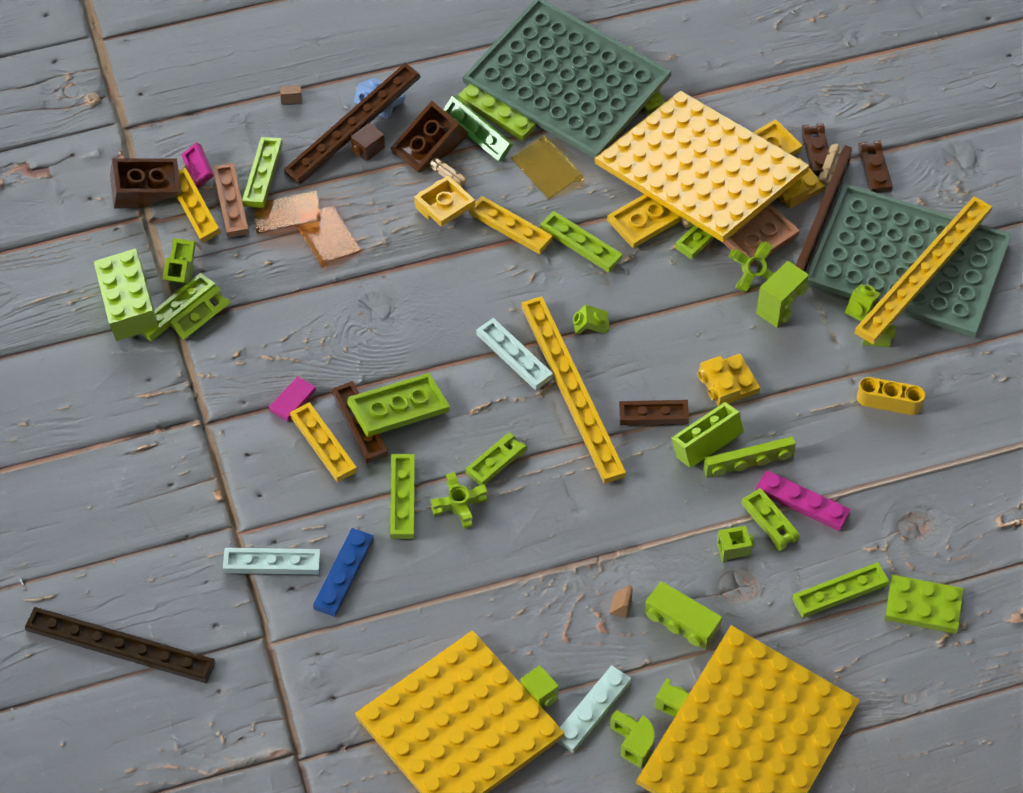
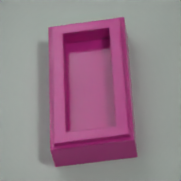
(197, 164)
(292, 398)

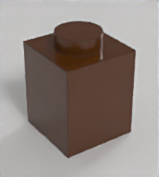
(367, 142)

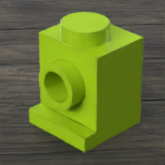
(734, 543)
(670, 698)

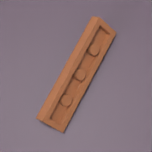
(230, 200)

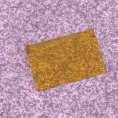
(547, 166)

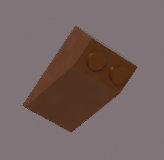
(429, 136)
(143, 181)

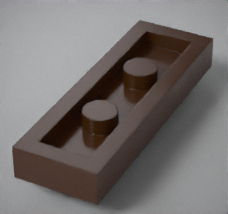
(653, 412)

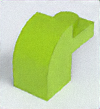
(180, 265)
(638, 735)

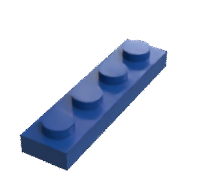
(343, 572)

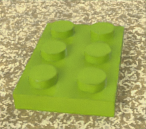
(924, 604)

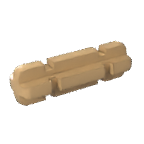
(830, 163)
(446, 170)

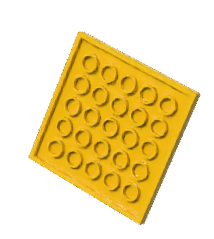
(460, 722)

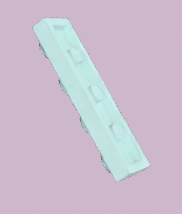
(514, 354)
(271, 561)
(593, 708)

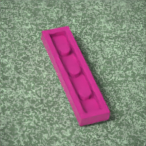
(804, 500)

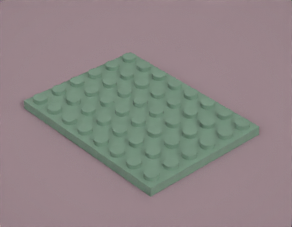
(567, 77)
(879, 239)

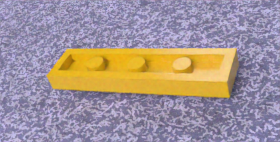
(196, 208)
(511, 225)
(323, 442)

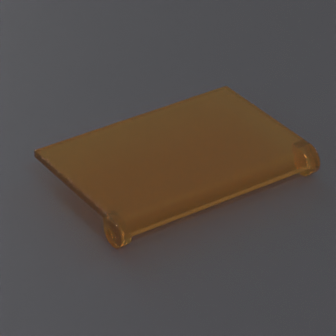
(287, 212)
(329, 237)

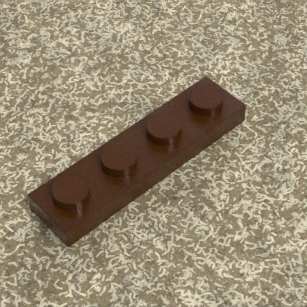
(370, 447)

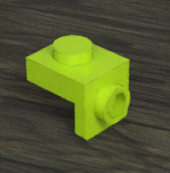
(861, 301)
(592, 319)

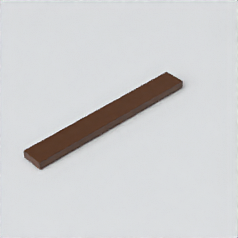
(351, 123)
(824, 208)

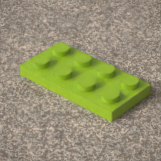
(398, 404)

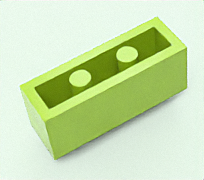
(707, 435)
(682, 615)

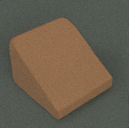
(290, 94)
(621, 602)

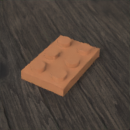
(766, 226)

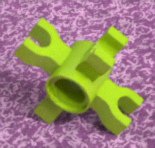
(759, 257)
(460, 508)

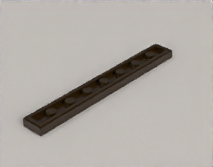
(120, 645)

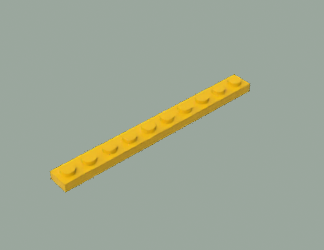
(923, 270)
(573, 390)

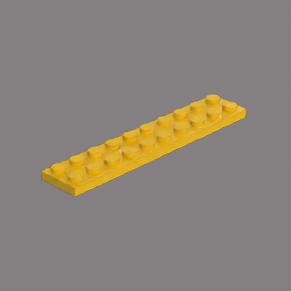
(647, 218)

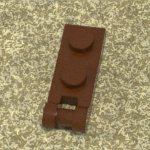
(815, 147)
(875, 167)

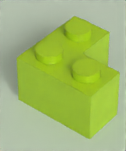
(780, 292)

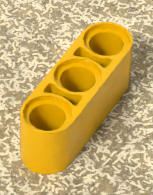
(880, 395)

